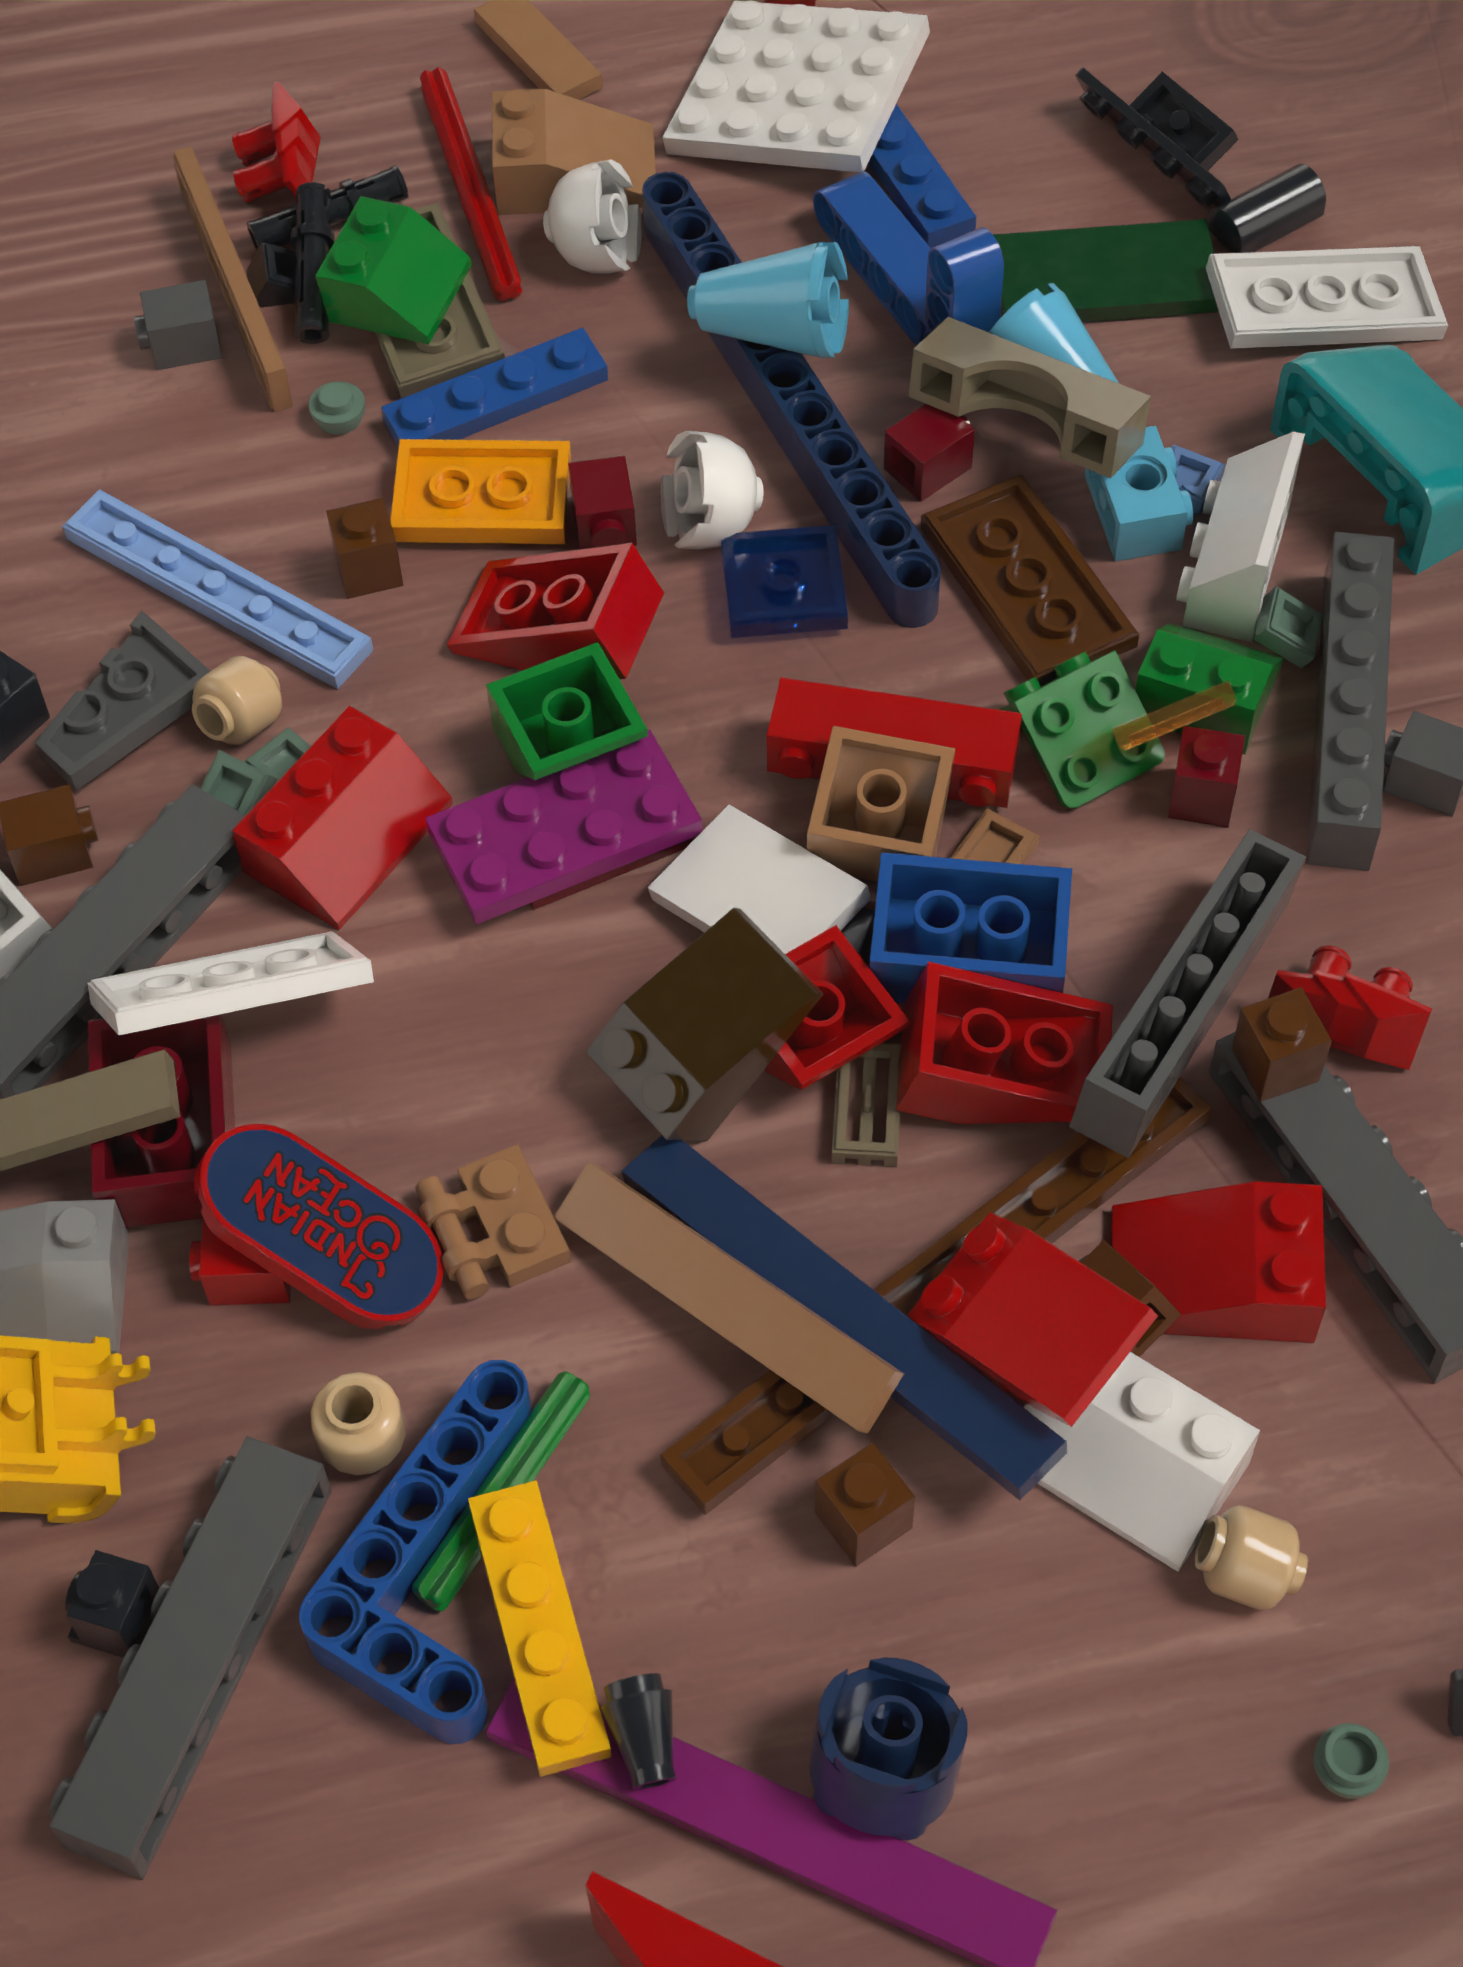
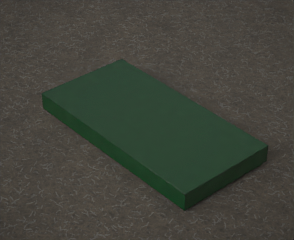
(1114, 269)

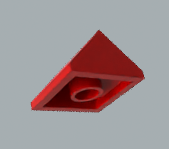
(845, 1021)

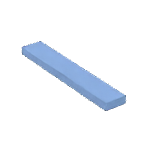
(219, 589)

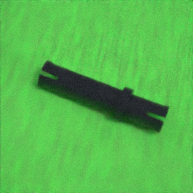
(383, 186)
(312, 242)

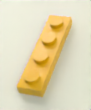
(539, 1629)

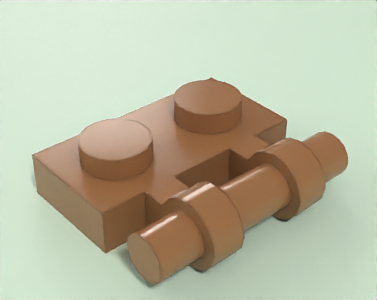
(511, 1213)

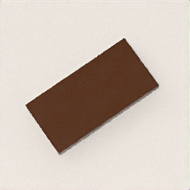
(1027, 578)

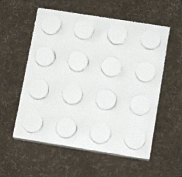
(797, 85)

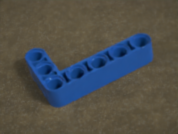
(906, 275)
(410, 1545)

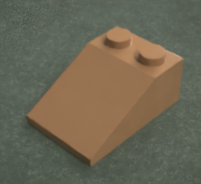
(548, 134)

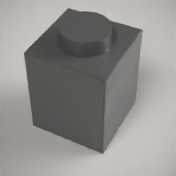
(178, 325)
(1426, 763)

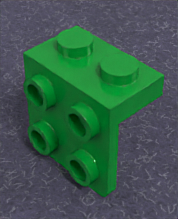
(1073, 724)

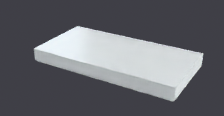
(1325, 297)
(228, 982)

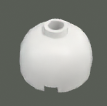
(592, 218)
(709, 490)

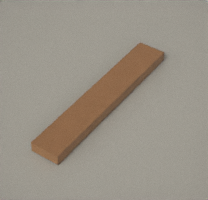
(232, 280)
(729, 1297)

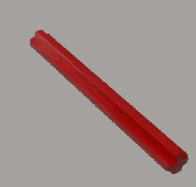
(471, 185)

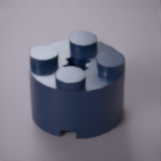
(887, 1748)

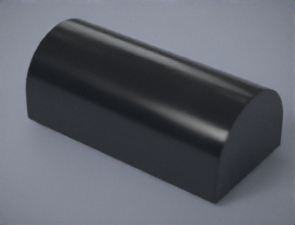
(1269, 210)

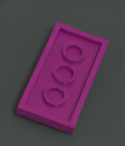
(562, 828)

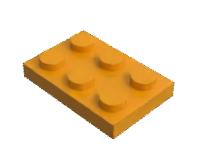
(481, 491)

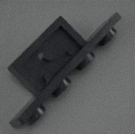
(1171, 125)

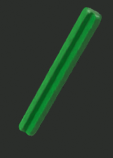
(517, 1465)

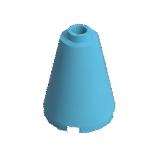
(777, 300)
(1053, 329)

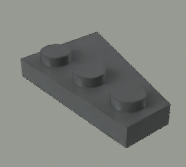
(127, 703)

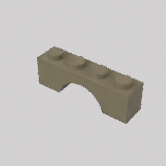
(975, 370)

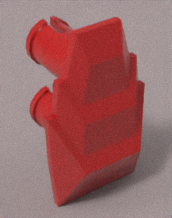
(288, 138)
(1361, 1015)

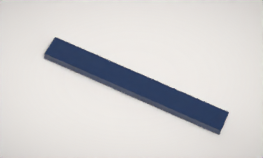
(936, 1382)

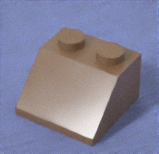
(878, 799)

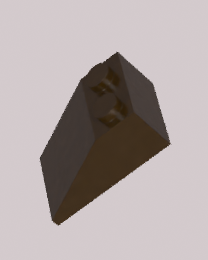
(705, 1028)

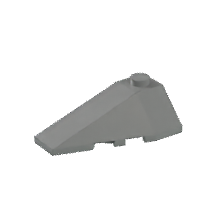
(63, 1271)

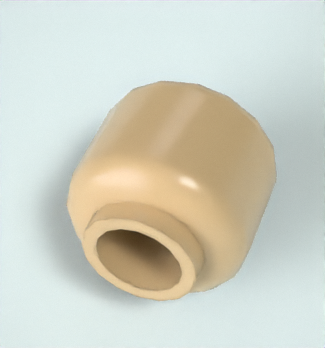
(236, 700)
(358, 1423)
(1250, 1557)

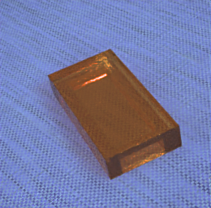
(1174, 715)

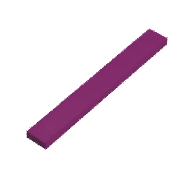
(817, 1849)

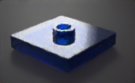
(784, 581)

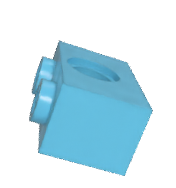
(1142, 502)

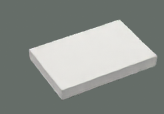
(763, 874)

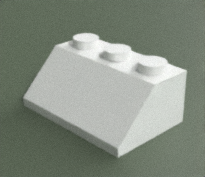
(1240, 540)
(1150, 1459)

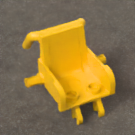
(63, 1427)

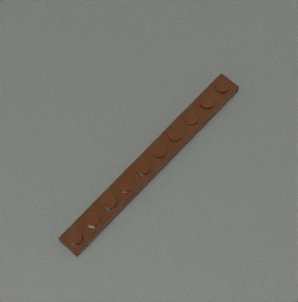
(1047, 1200)

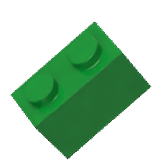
(391, 272)
(1190, 661)
(562, 713)

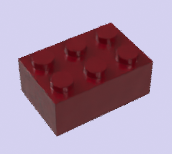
(155, 1166)

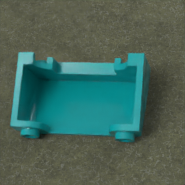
(1392, 430)

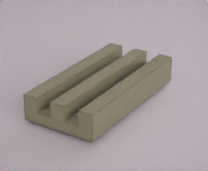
(865, 1149)

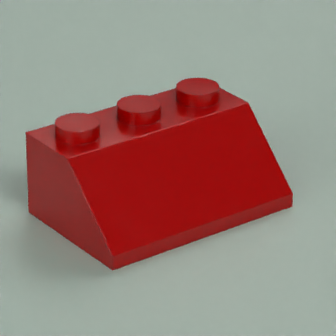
(340, 818)

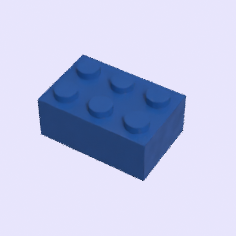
(971, 918)

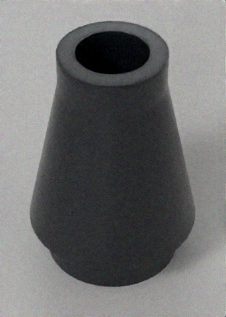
(642, 1727)

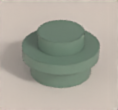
(337, 407)
(1351, 1761)

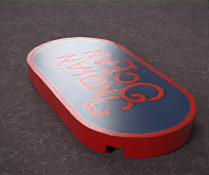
(318, 1226)

